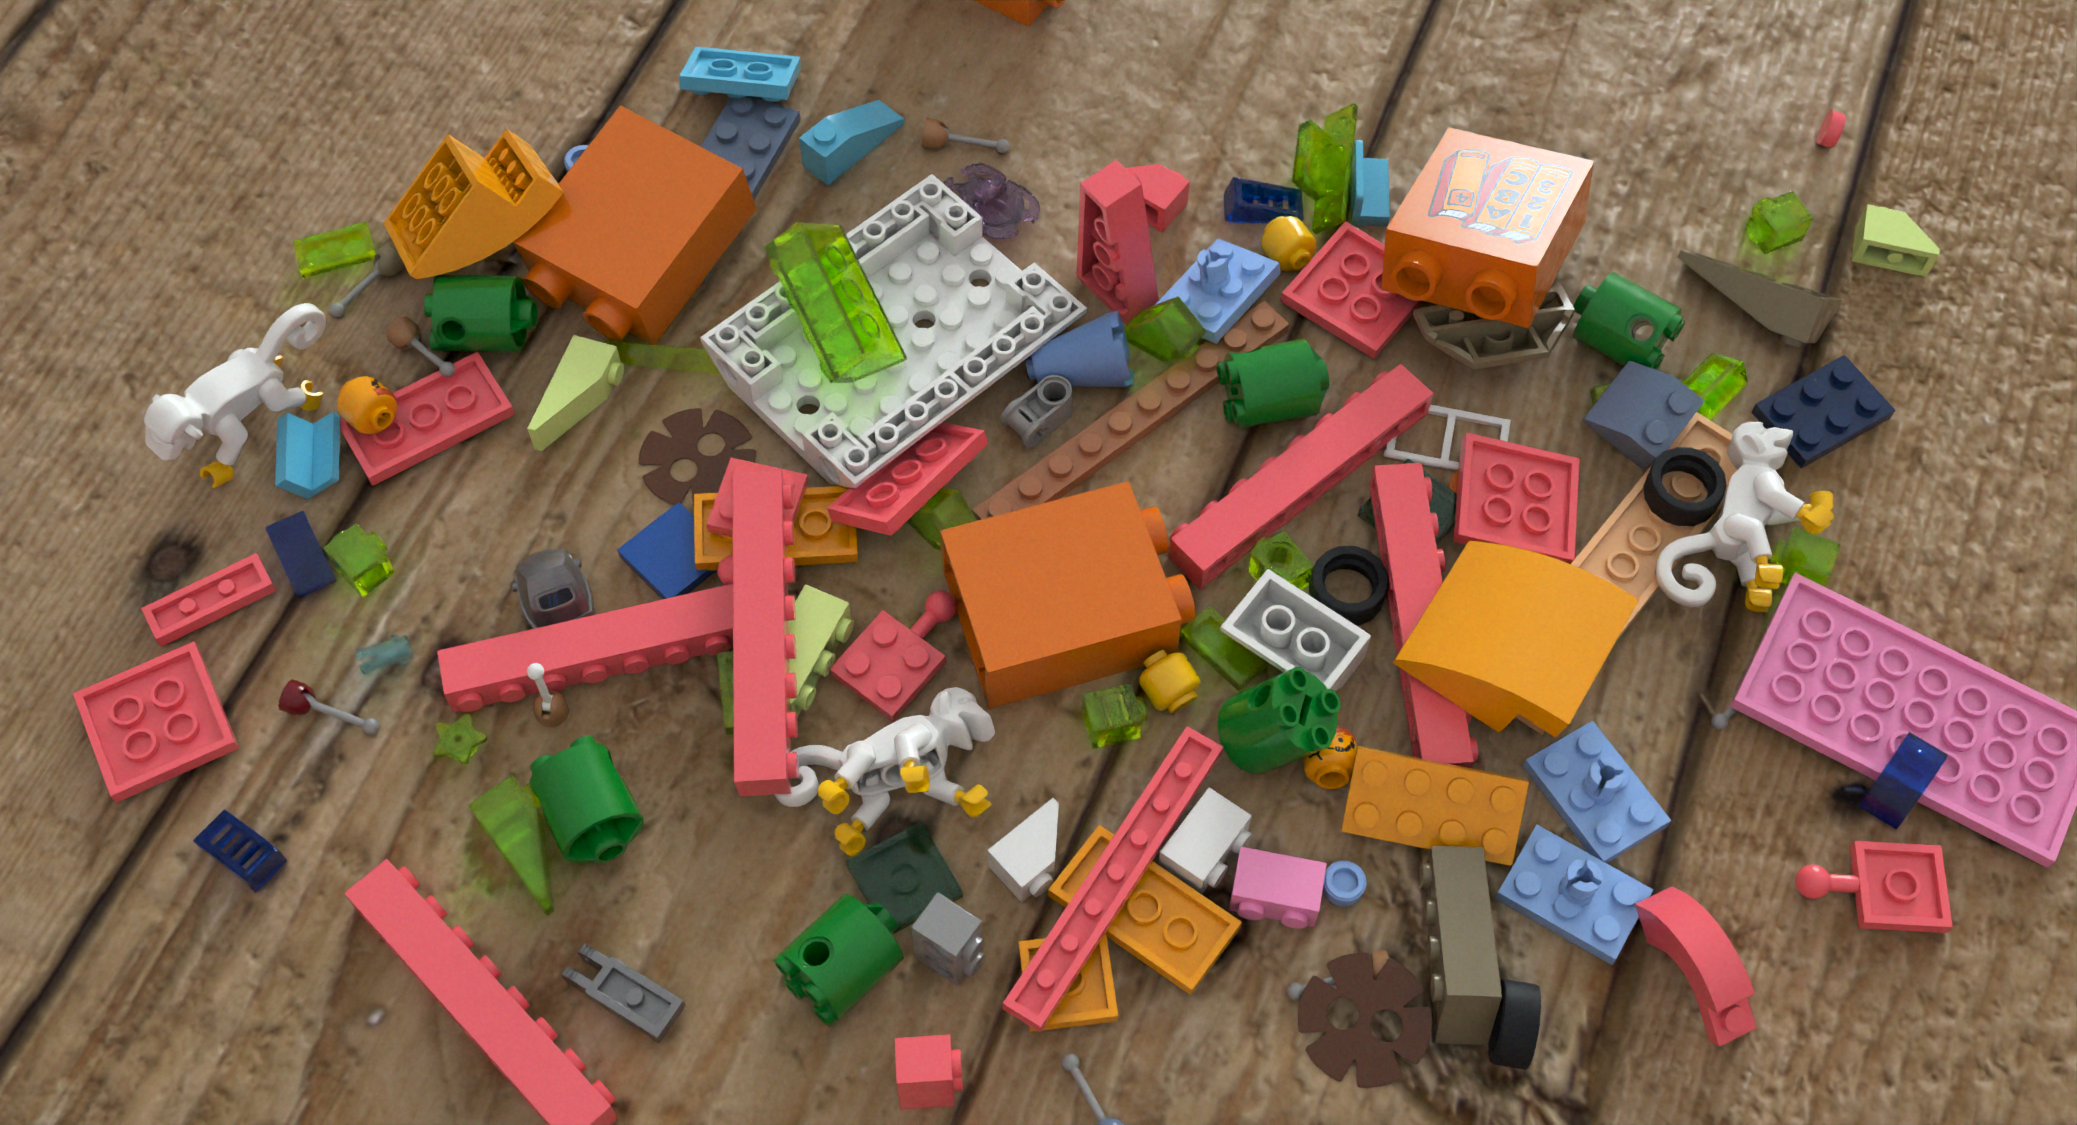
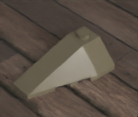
(1782, 308)

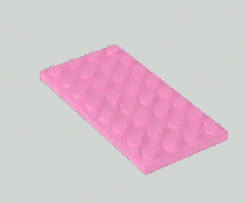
(1862, 682)

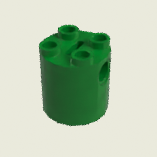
(479, 313)
(1616, 313)
(1273, 383)
(1278, 721)
(586, 802)
(840, 957)

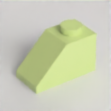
(1893, 242)

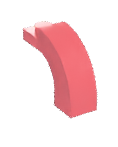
(1707, 959)

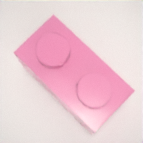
(1277, 887)

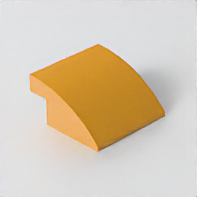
(470, 205)
(1516, 635)

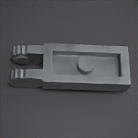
(626, 994)

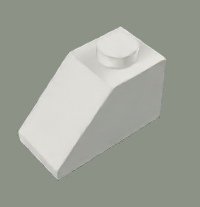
(1028, 853)

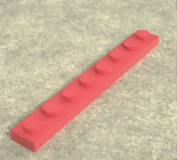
(1112, 880)

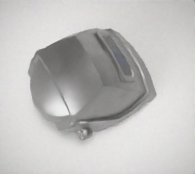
(552, 588)

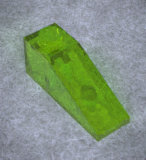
(517, 831)

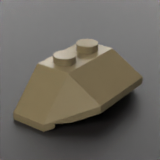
(1492, 343)

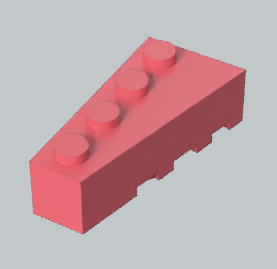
(1115, 241)

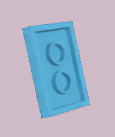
(740, 73)

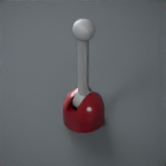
(300, 698)

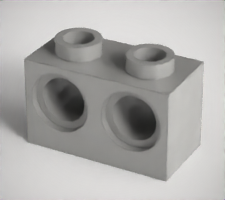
(948, 939)

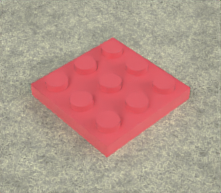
(1345, 295)
(1517, 497)
(155, 721)

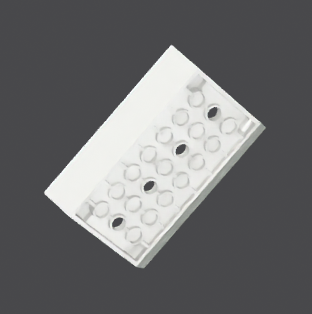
(921, 267)

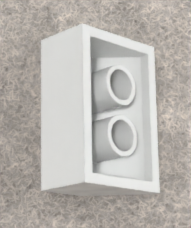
(1297, 631)

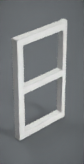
(1451, 415)

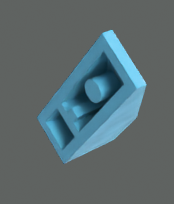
(846, 138)

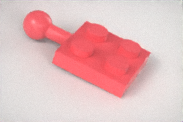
(721, 515)
(892, 662)
(1892, 884)

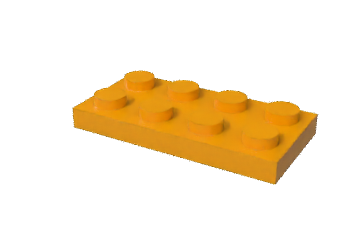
(816, 536)
(1434, 804)
(1162, 919)

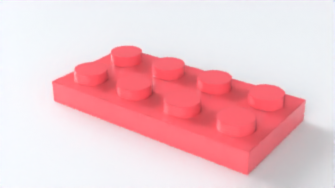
(431, 419)
(909, 480)

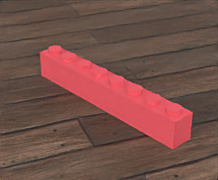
(1298, 475)
(1414, 571)
(762, 634)
(588, 648)
(477, 1001)

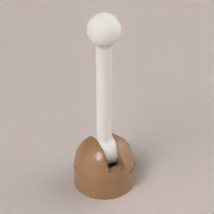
(547, 700)

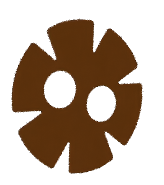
(686, 431)
(1338, 1047)

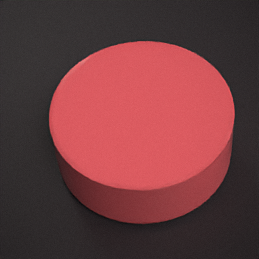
(1831, 129)

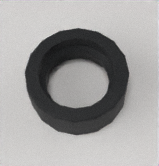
(1691, 462)
(1357, 560)
(1516, 1025)

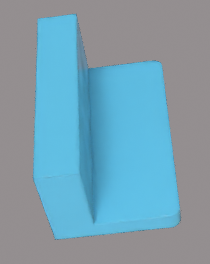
(1369, 189)
(307, 454)

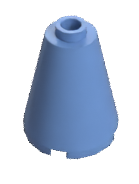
(1087, 355)

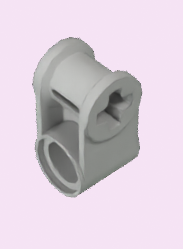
(1034, 415)

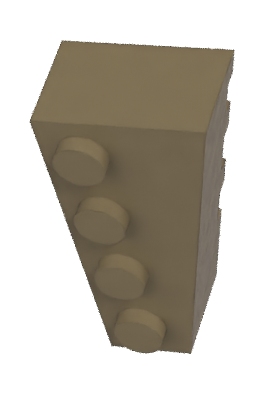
(1460, 945)

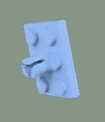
(1223, 286)
(1596, 793)
(1573, 894)

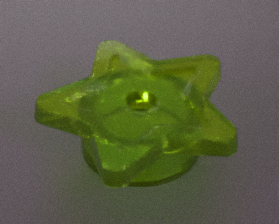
(458, 750)

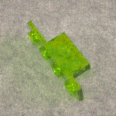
(1325, 164)

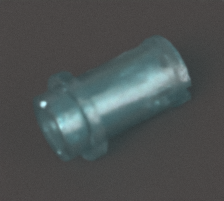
(386, 654)

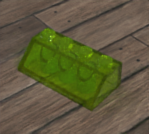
(834, 302)

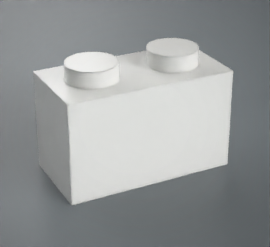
(1206, 841)

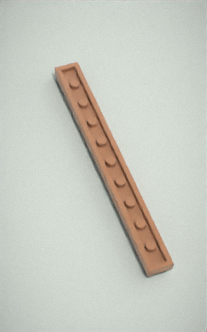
(1133, 417)

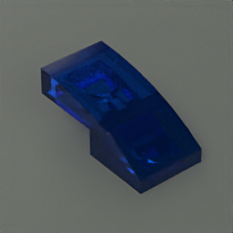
(300, 554)
(1903, 780)

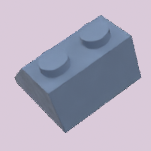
(1643, 412)

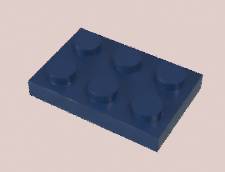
(1824, 410)

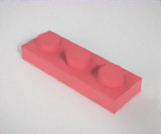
(208, 599)

